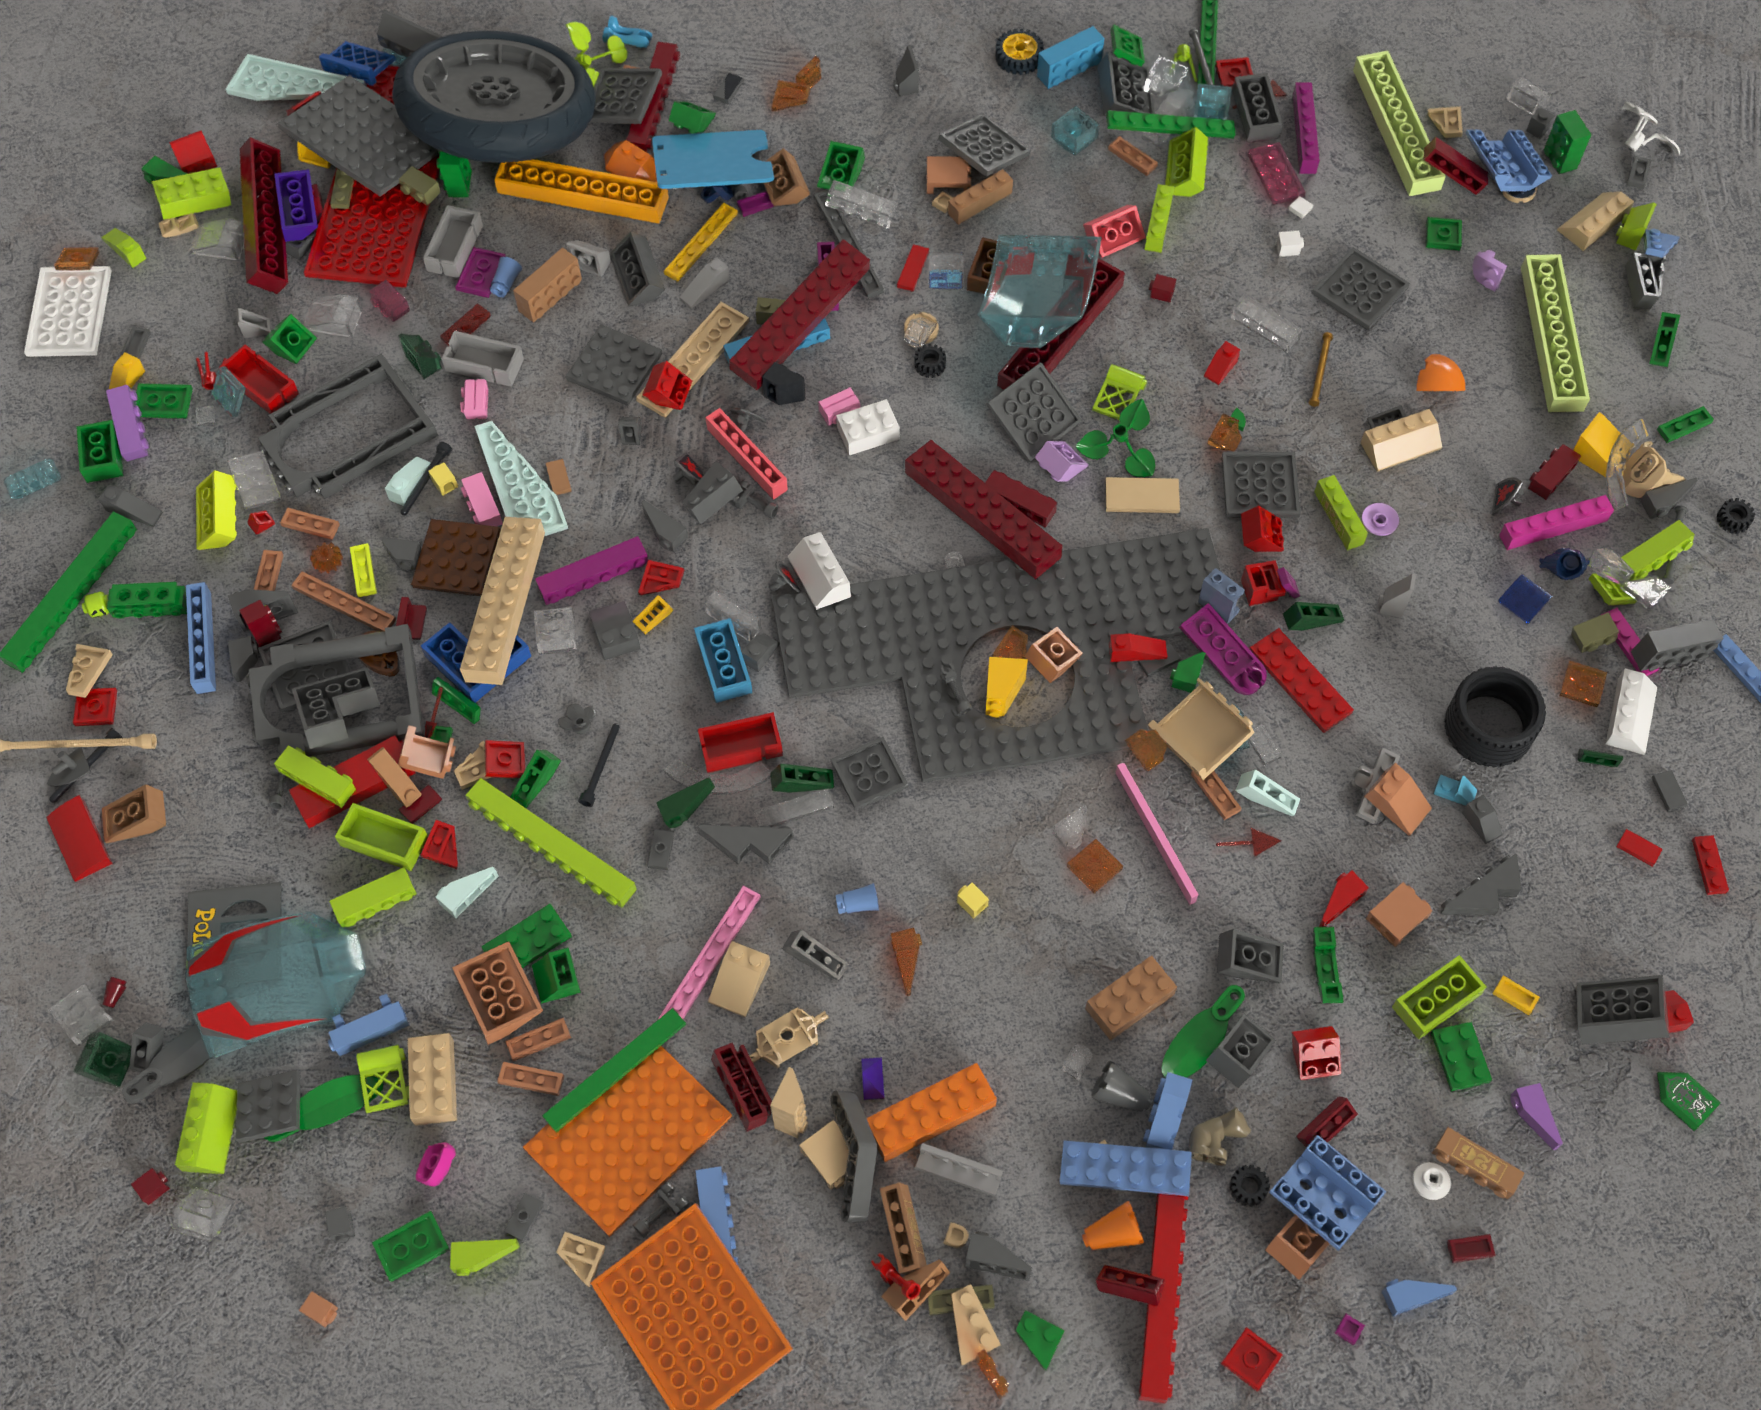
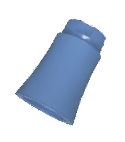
(505, 275)
(858, 900)

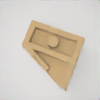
(581, 1256)

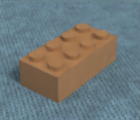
(547, 285)
(1131, 997)

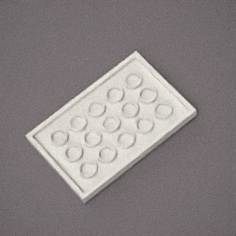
(68, 312)

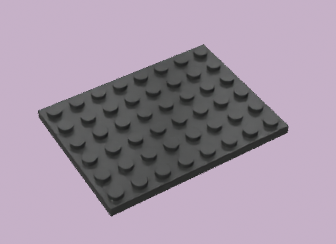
(358, 135)

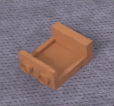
(947, 173)
(426, 754)
(1399, 914)

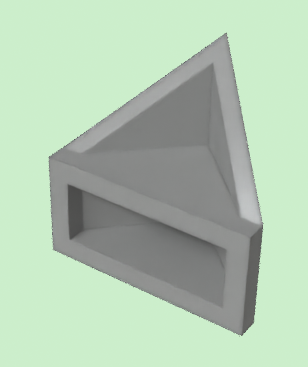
(252, 324)

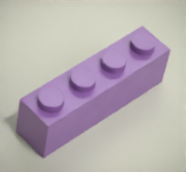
(127, 422)

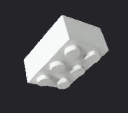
(868, 427)

